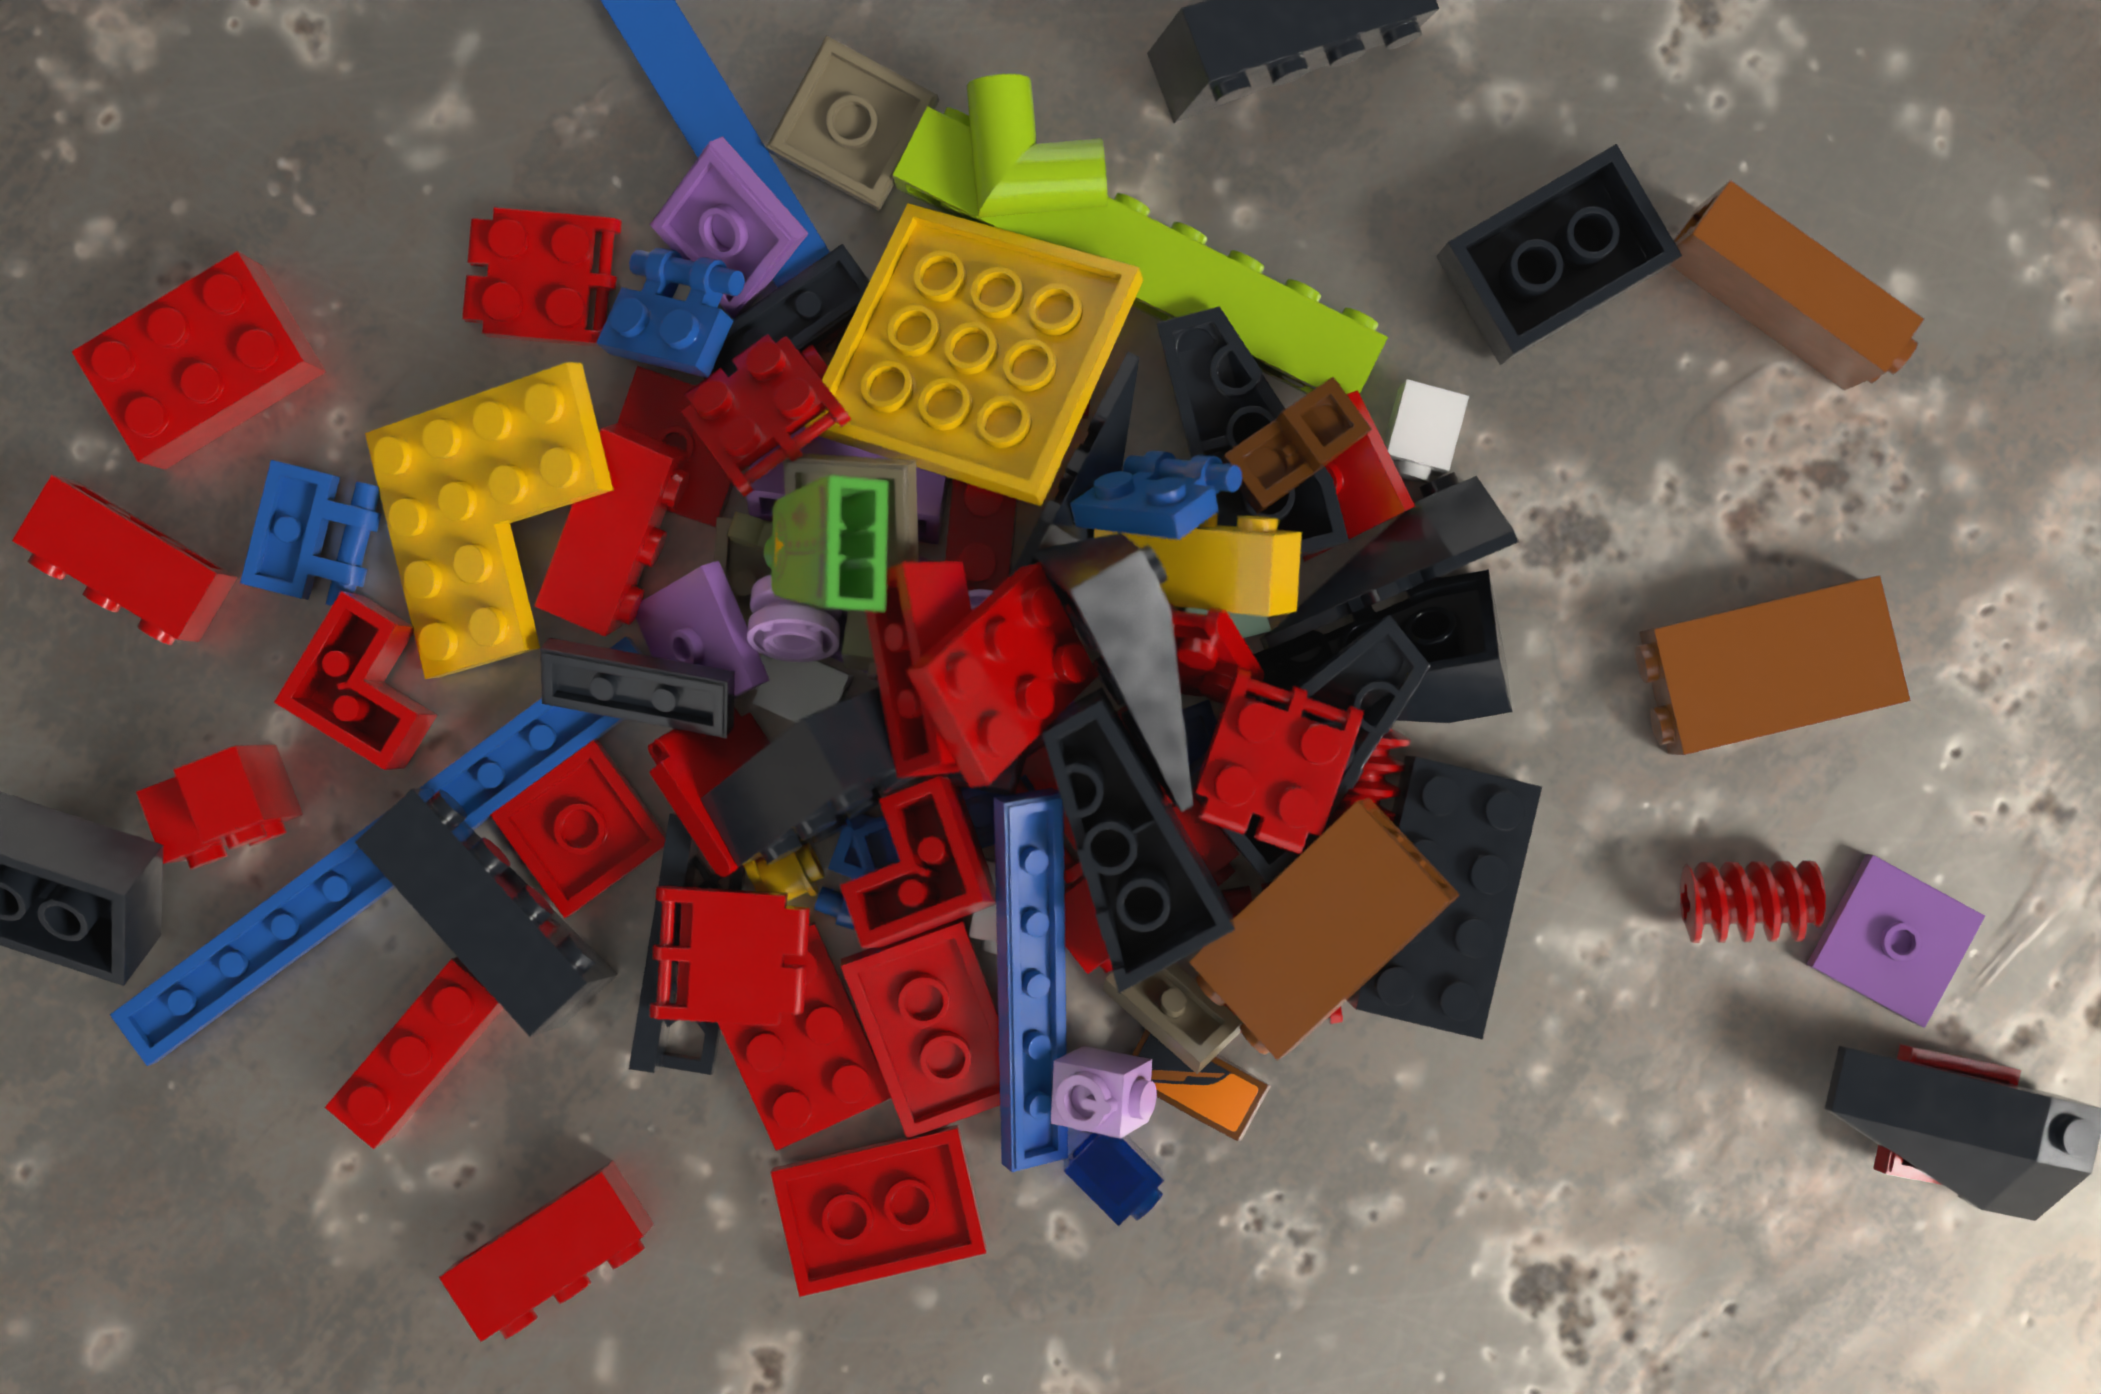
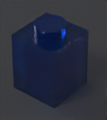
(1116, 1175)

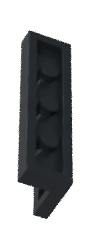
(652, 1034)

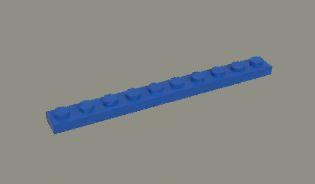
(343, 884)

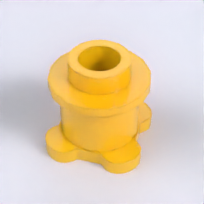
(791, 875)

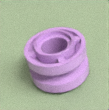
(790, 628)

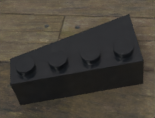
(1244, 46)
(1138, 860)
(485, 911)

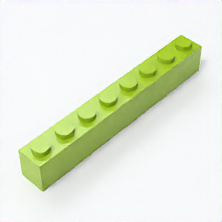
(1278, 323)

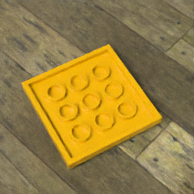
(977, 351)

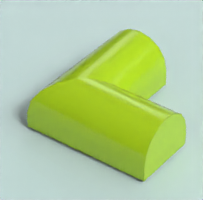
(1015, 171)

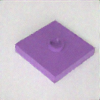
(732, 217)
(702, 625)
(1895, 940)

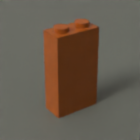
(1795, 289)
(1772, 666)
(1322, 929)

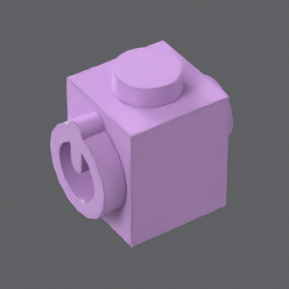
(1102, 1091)

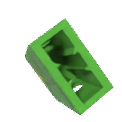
(831, 544)

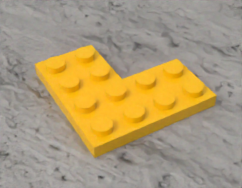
(454, 488)

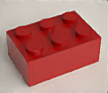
(198, 361)

